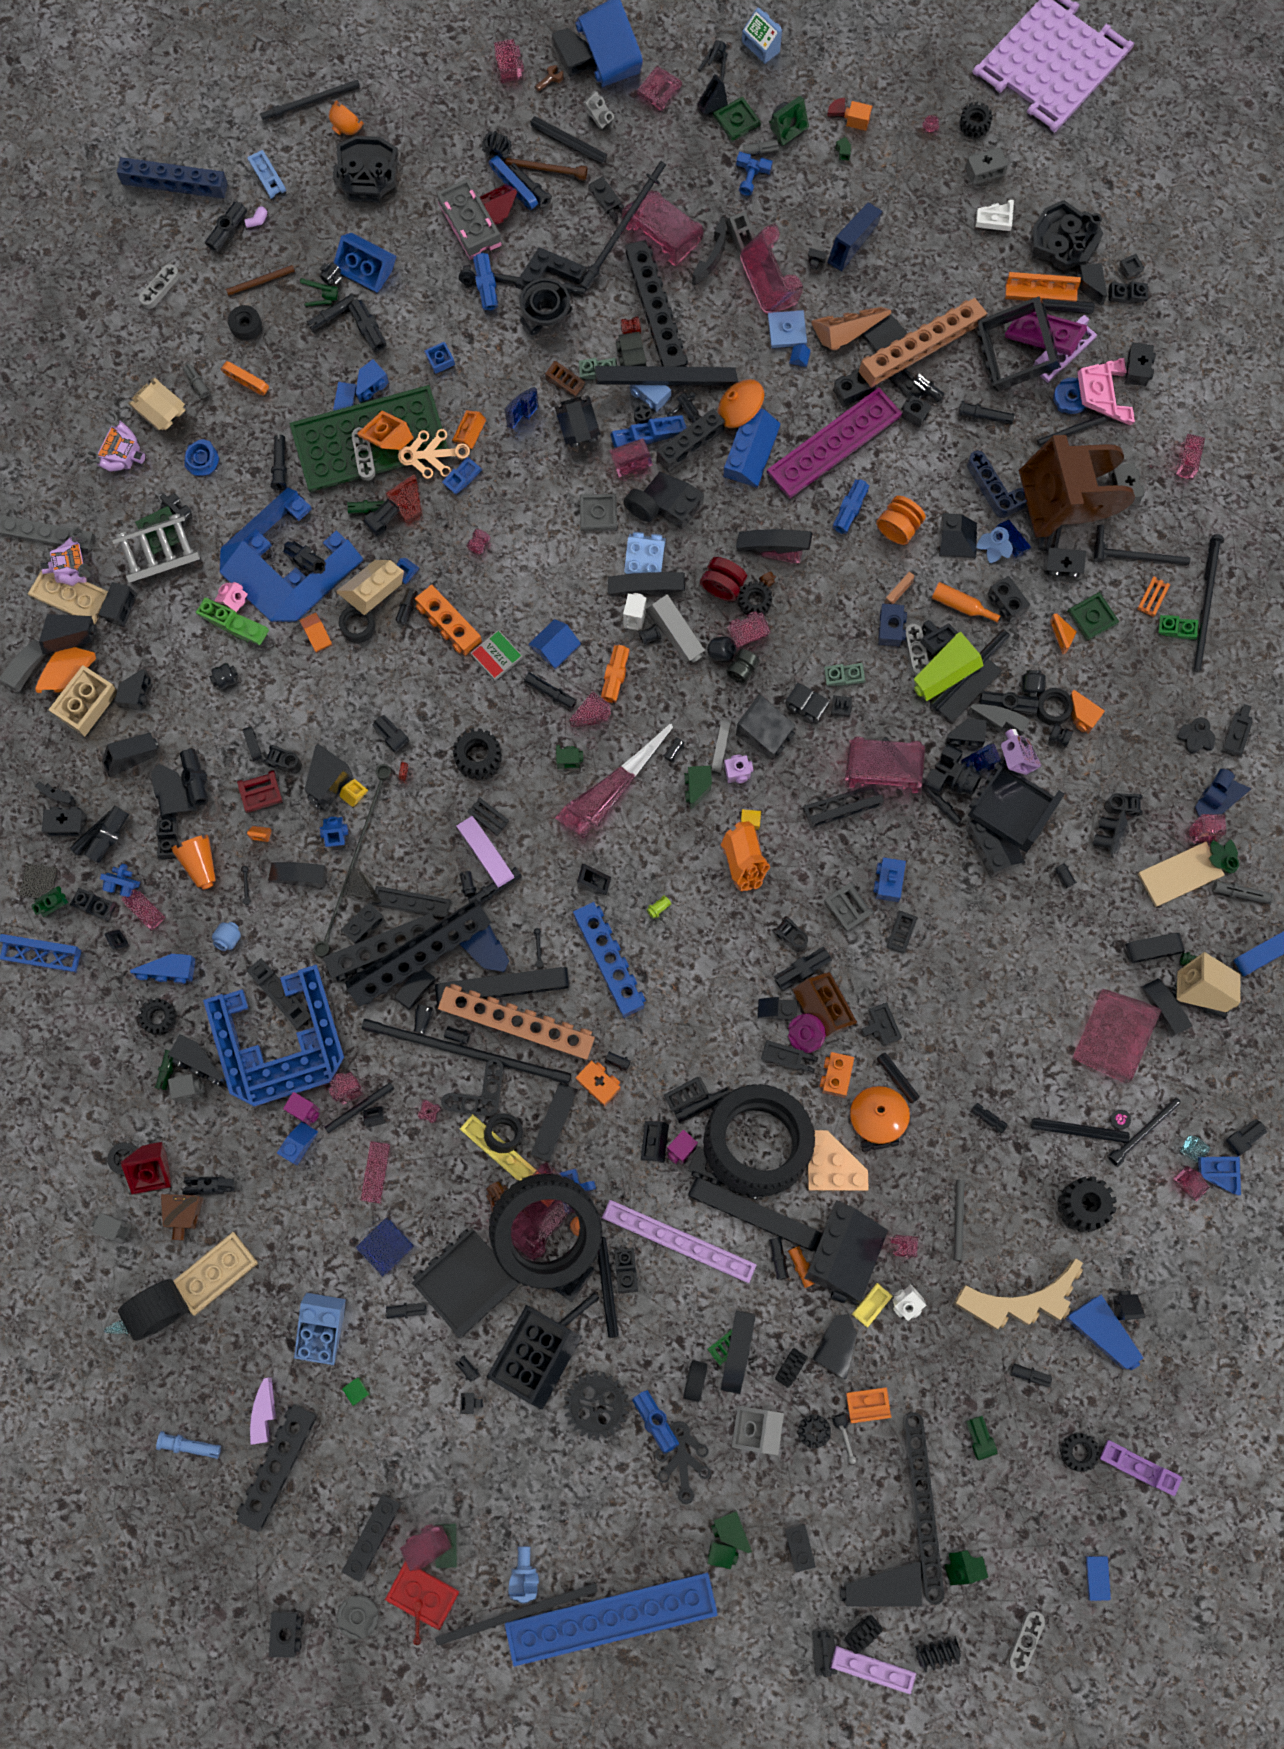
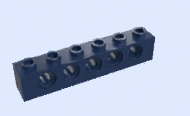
(172, 177)

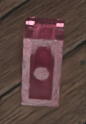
(591, 712)

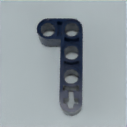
(979, 465)

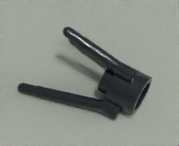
(716, 52)

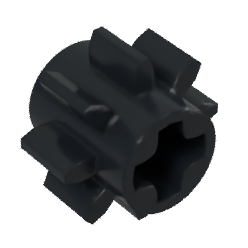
(330, 273)

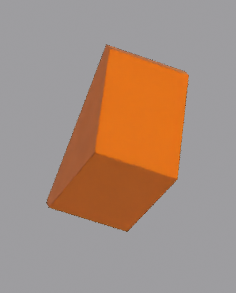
(315, 632)

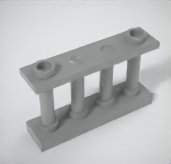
(153, 566)

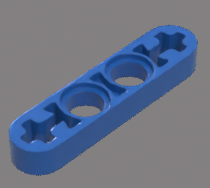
(512, 180)

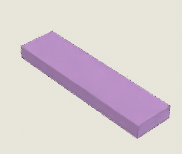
(872, 1670)

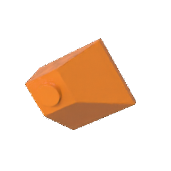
(386, 432)

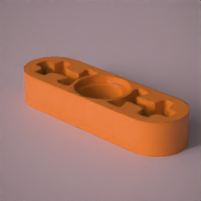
(244, 378)

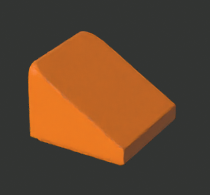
(259, 833)

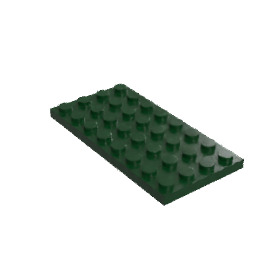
(327, 443)

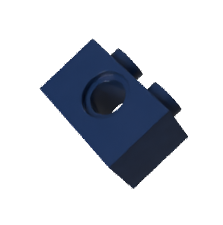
(891, 614)

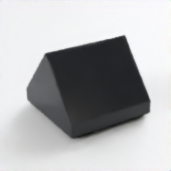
(374, 1116)

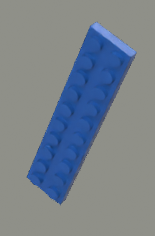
(610, 1619)

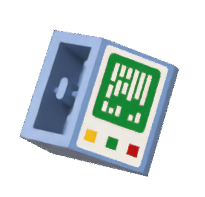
(762, 36)

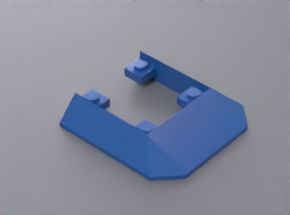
(295, 594)
(264, 1082)

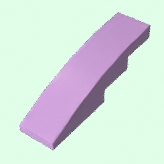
(485, 851)

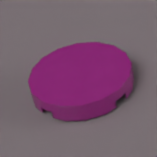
(806, 1033)

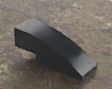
(298, 873)
(1171, 1011)

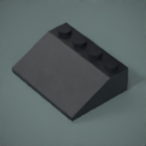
(846, 1252)
(534, 1357)

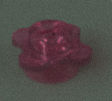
(428, 1106)

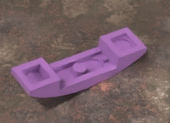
(1140, 1468)

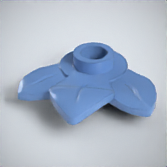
(994, 546)

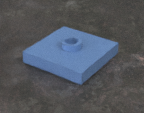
(787, 329)

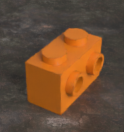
(837, 1074)

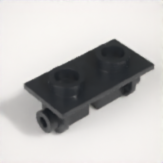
(823, 1651)

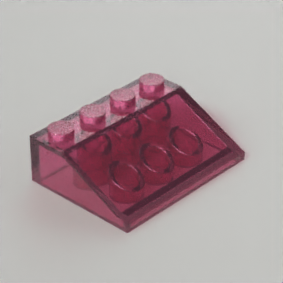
(1117, 1035)

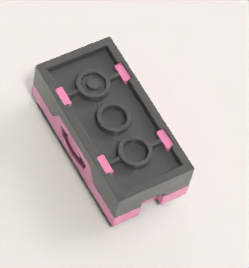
(468, 218)

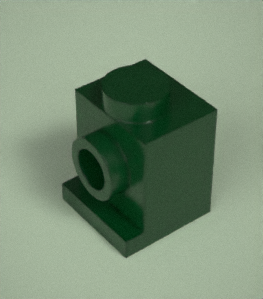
(568, 757)

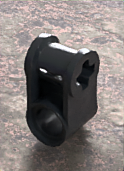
(279, 759)
(1129, 802)
(788, 932)

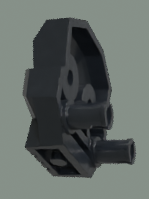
(365, 180)
(1075, 242)

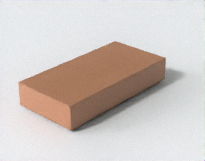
(900, 589)

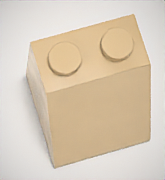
(1208, 984)

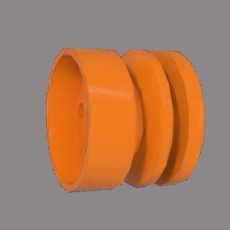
(900, 520)

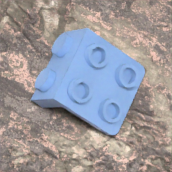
(644, 553)

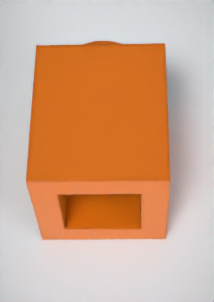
(858, 115)

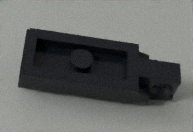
(1238, 732)

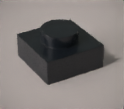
(1131, 266)

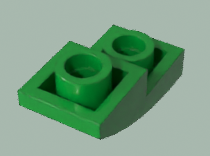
(1178, 628)

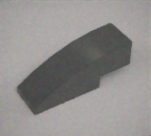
(23, 666)
(999, 717)

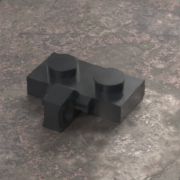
(936, 637)
(882, 1025)

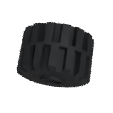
(1092, 1194)

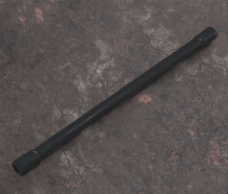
(379, 1028)

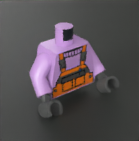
(118, 449)
(68, 561)

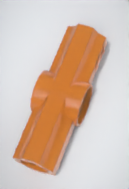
(615, 673)

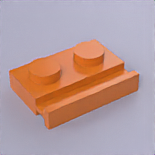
(868, 1405)

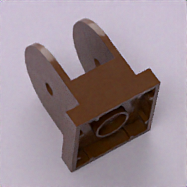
(1064, 487)

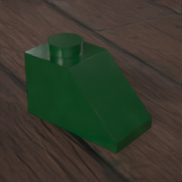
(730, 1531)
(722, 1555)

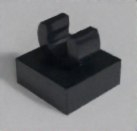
(816, 256)
(841, 706)
(468, 1403)

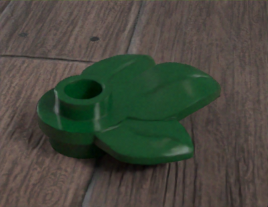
(1224, 856)

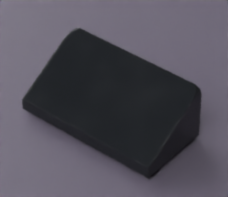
(654, 1141)

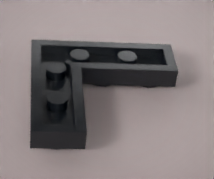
(548, 261)

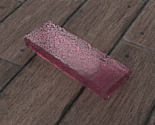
(375, 1172)

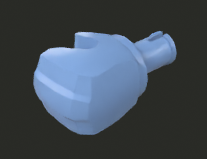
(523, 1578)

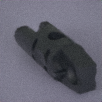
(208, 1185)

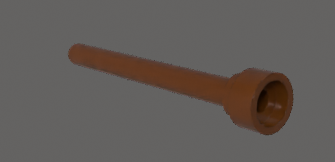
(579, 172)

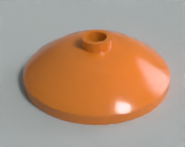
(741, 403)
(877, 1126)

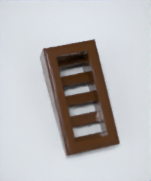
(561, 370)

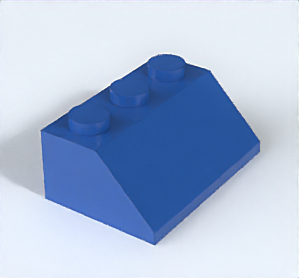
(364, 261)

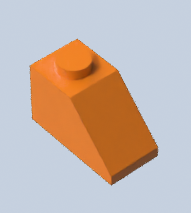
(1084, 712)

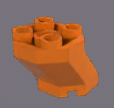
(745, 856)

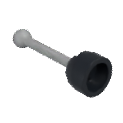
(841, 1422)

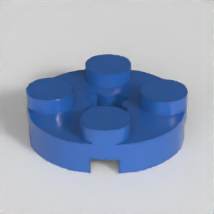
(1061, 398)

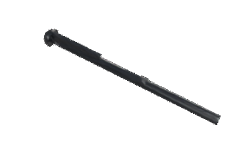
(1210, 574)

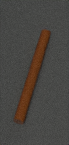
(260, 280)

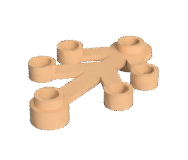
(430, 454)

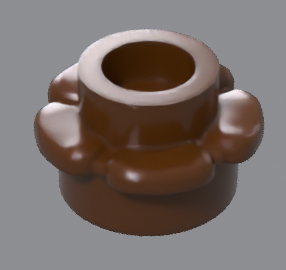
(768, 579)

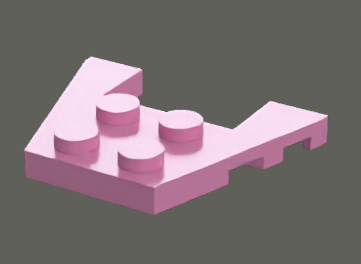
(1098, 390)

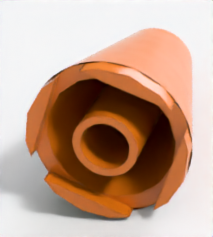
(197, 860)

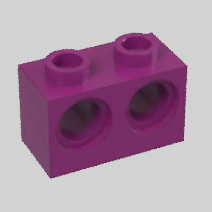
(302, 1109)
(681, 1148)

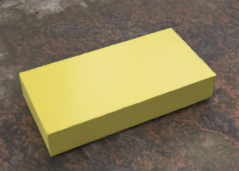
(872, 1305)

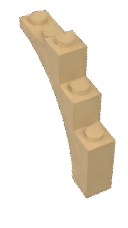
(1049, 1300)

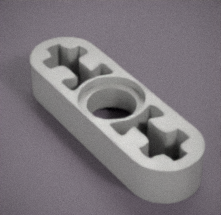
(159, 294)
(356, 442)
(910, 644)
(721, 745)
(1038, 1629)

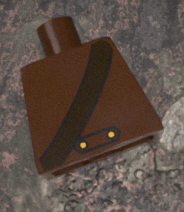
(180, 1213)

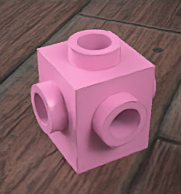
(231, 596)

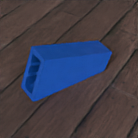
(1103, 1329)

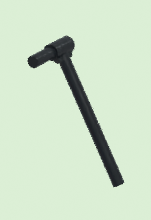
(1101, 552)

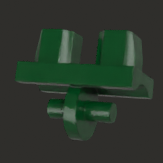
(49, 902)

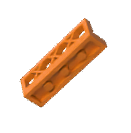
(1027, 289)

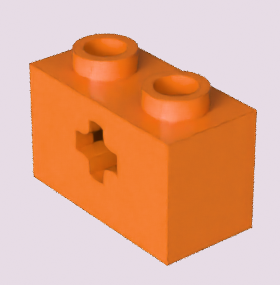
(604, 1093)

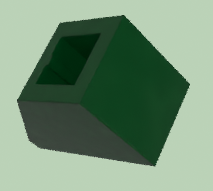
(698, 782)

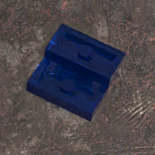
(522, 405)
(384, 1246)

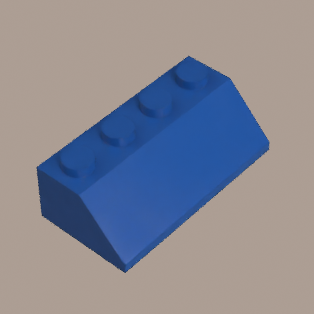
(752, 449)

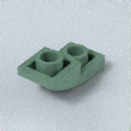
(587, 366)
(845, 675)

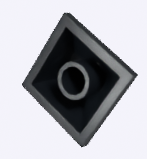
(957, 536)

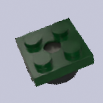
(789, 120)

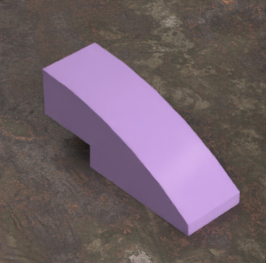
(262, 1412)

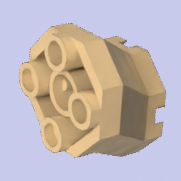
(157, 404)

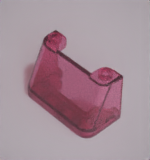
(666, 226)
(765, 276)
(885, 763)
(538, 1221)

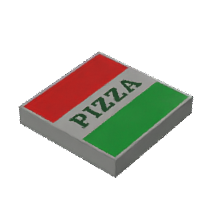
(496, 655)

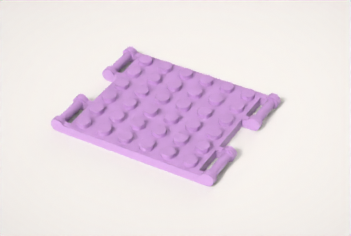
(1053, 60)

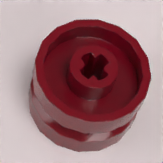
(723, 579)

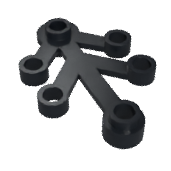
(682, 1457)

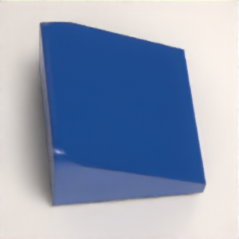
(409, 569)

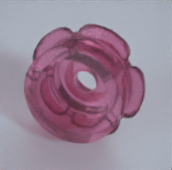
(931, 119)

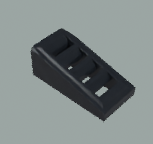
(913, 919)
(697, 1080)

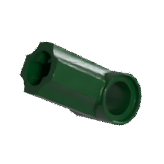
(983, 1443)

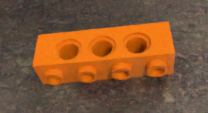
(431, 597)

